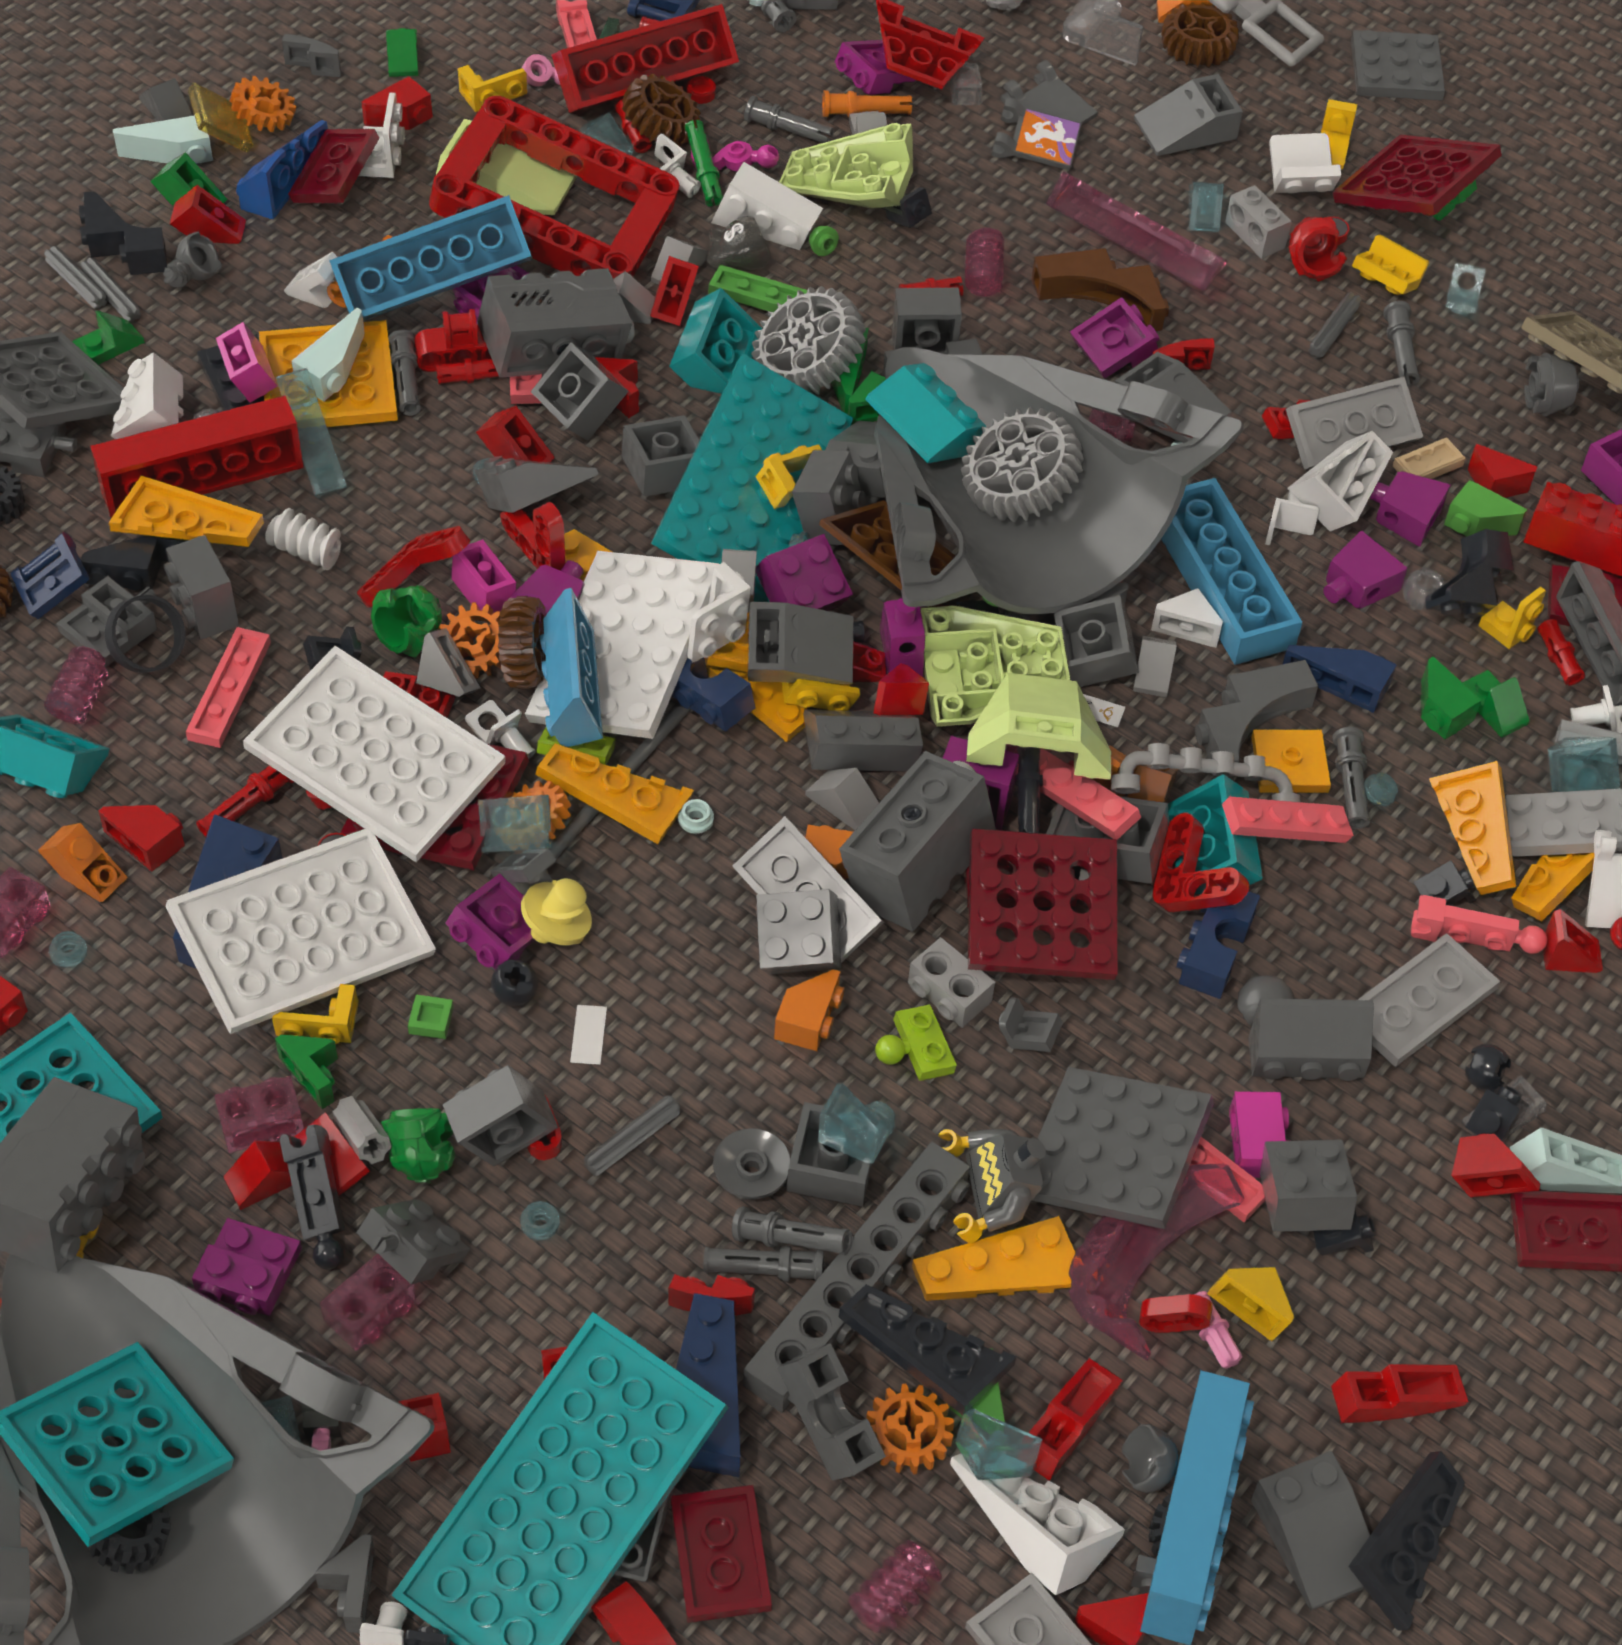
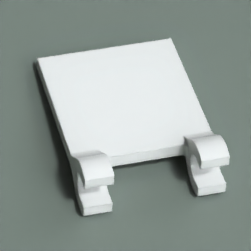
(1606, 883)

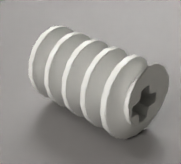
(304, 538)

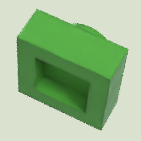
(430, 1016)

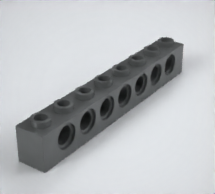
(932, 1170)

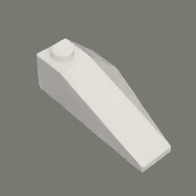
(1045, 1530)

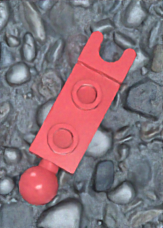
(575, 22)
(1478, 928)

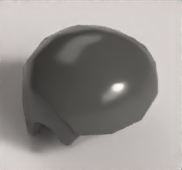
(1261, 987)
(1151, 1458)

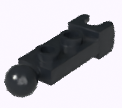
(315, 1193)

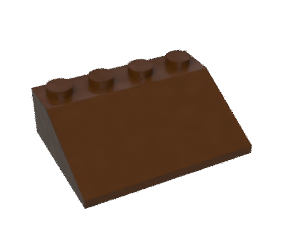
(870, 537)

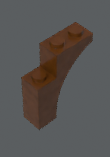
(1095, 278)

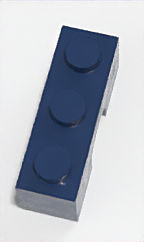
(718, 699)
(1208, 962)

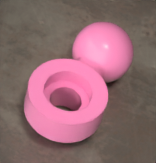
(543, 67)

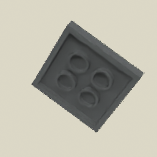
(1397, 65)

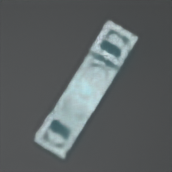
(314, 438)

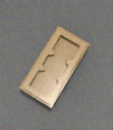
(1431, 460)

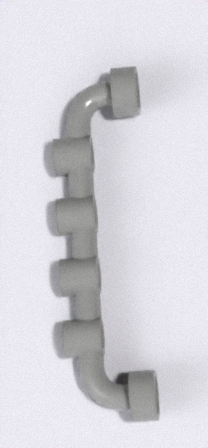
(1191, 761)

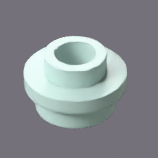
(696, 809)

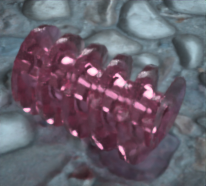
(984, 262)
(77, 685)
(893, 1586)

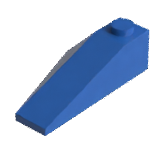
(268, 182)

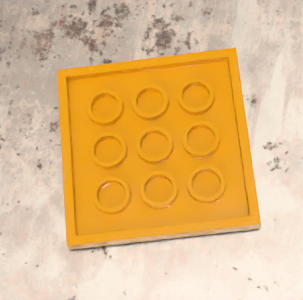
(369, 388)

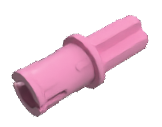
(1220, 1338)

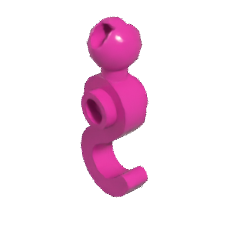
(738, 152)

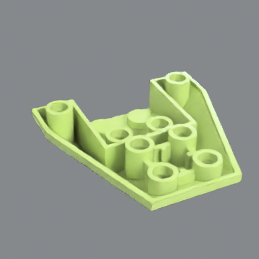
(857, 169)
(519, 176)
(973, 652)
(1044, 716)

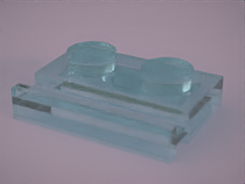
(515, 823)

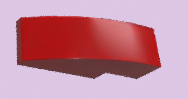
(1398, 1392)
(1072, 1415)

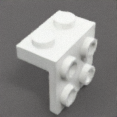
(387, 150)
(1302, 163)
(723, 617)

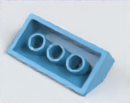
(570, 673)

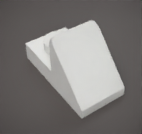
(312, 282)

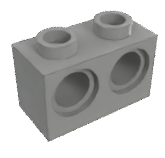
(1258, 221)
(951, 981)

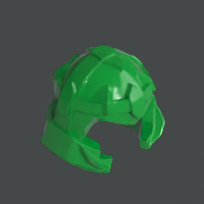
(405, 617)
(420, 1143)

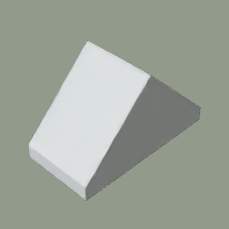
(1188, 618)

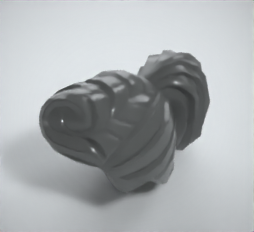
(195, 259)

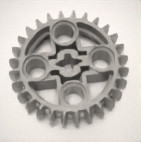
(811, 338)
(1032, 467)

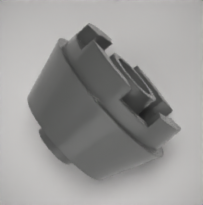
(1551, 384)

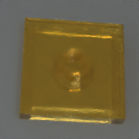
(217, 118)

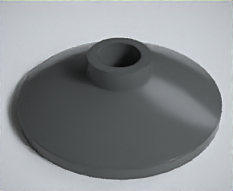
(751, 1149)

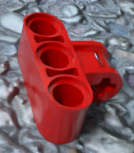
(451, 343)

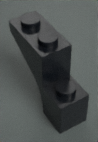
(110, 235)
(129, 563)
(1472, 590)

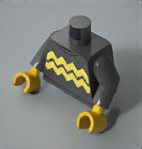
(1002, 1177)

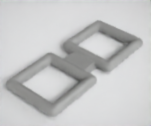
(1256, 11)

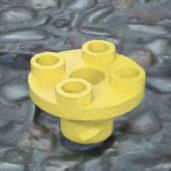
(557, 912)

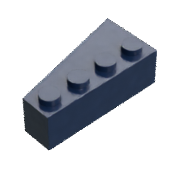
(226, 853)
(710, 1362)

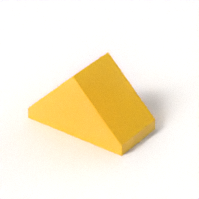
(1255, 1298)

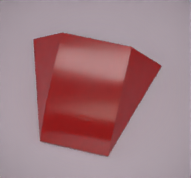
(920, 49)

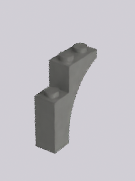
(1252, 701)

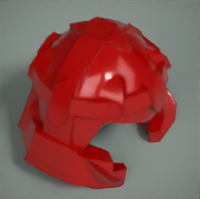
(1314, 246)

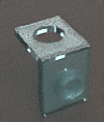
(1463, 300)

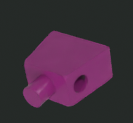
(1410, 505)
(1363, 573)
(549, 583)
(902, 625)

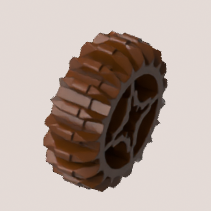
(1199, 34)
(659, 108)
(520, 641)

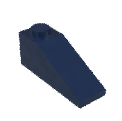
(1347, 673)

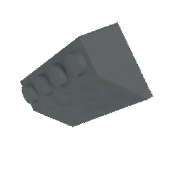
(1596, 621)

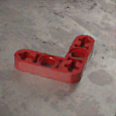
(539, 540)
(420, 550)
(1176, 887)

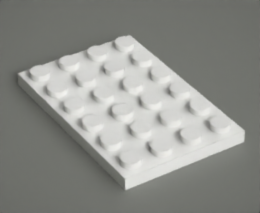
(641, 635)
(374, 753)
(299, 929)

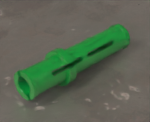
(706, 171)

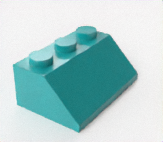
(713, 342)
(926, 413)
(47, 756)
(1218, 845)

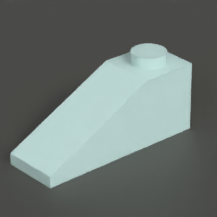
(164, 141)
(332, 355)
(1569, 1164)

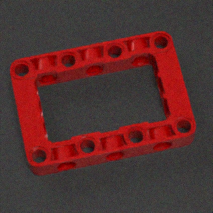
(567, 149)

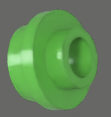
(823, 240)

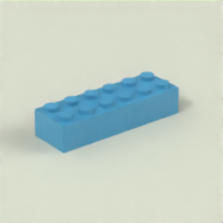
(431, 259)
(1231, 574)
(1198, 1509)

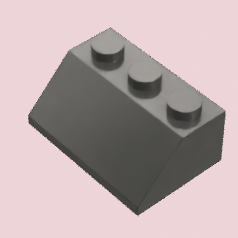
(862, 740)
(1311, 1038)

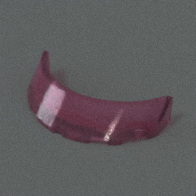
(1135, 231)
(1120, 1251)

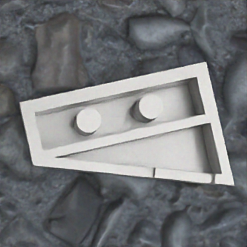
(778, 210)
(149, 397)
(1344, 480)

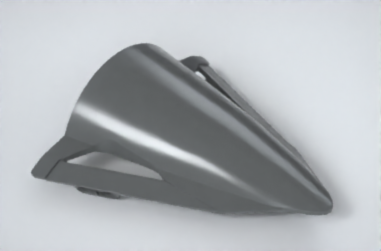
(1086, 541)
(234, 1543)

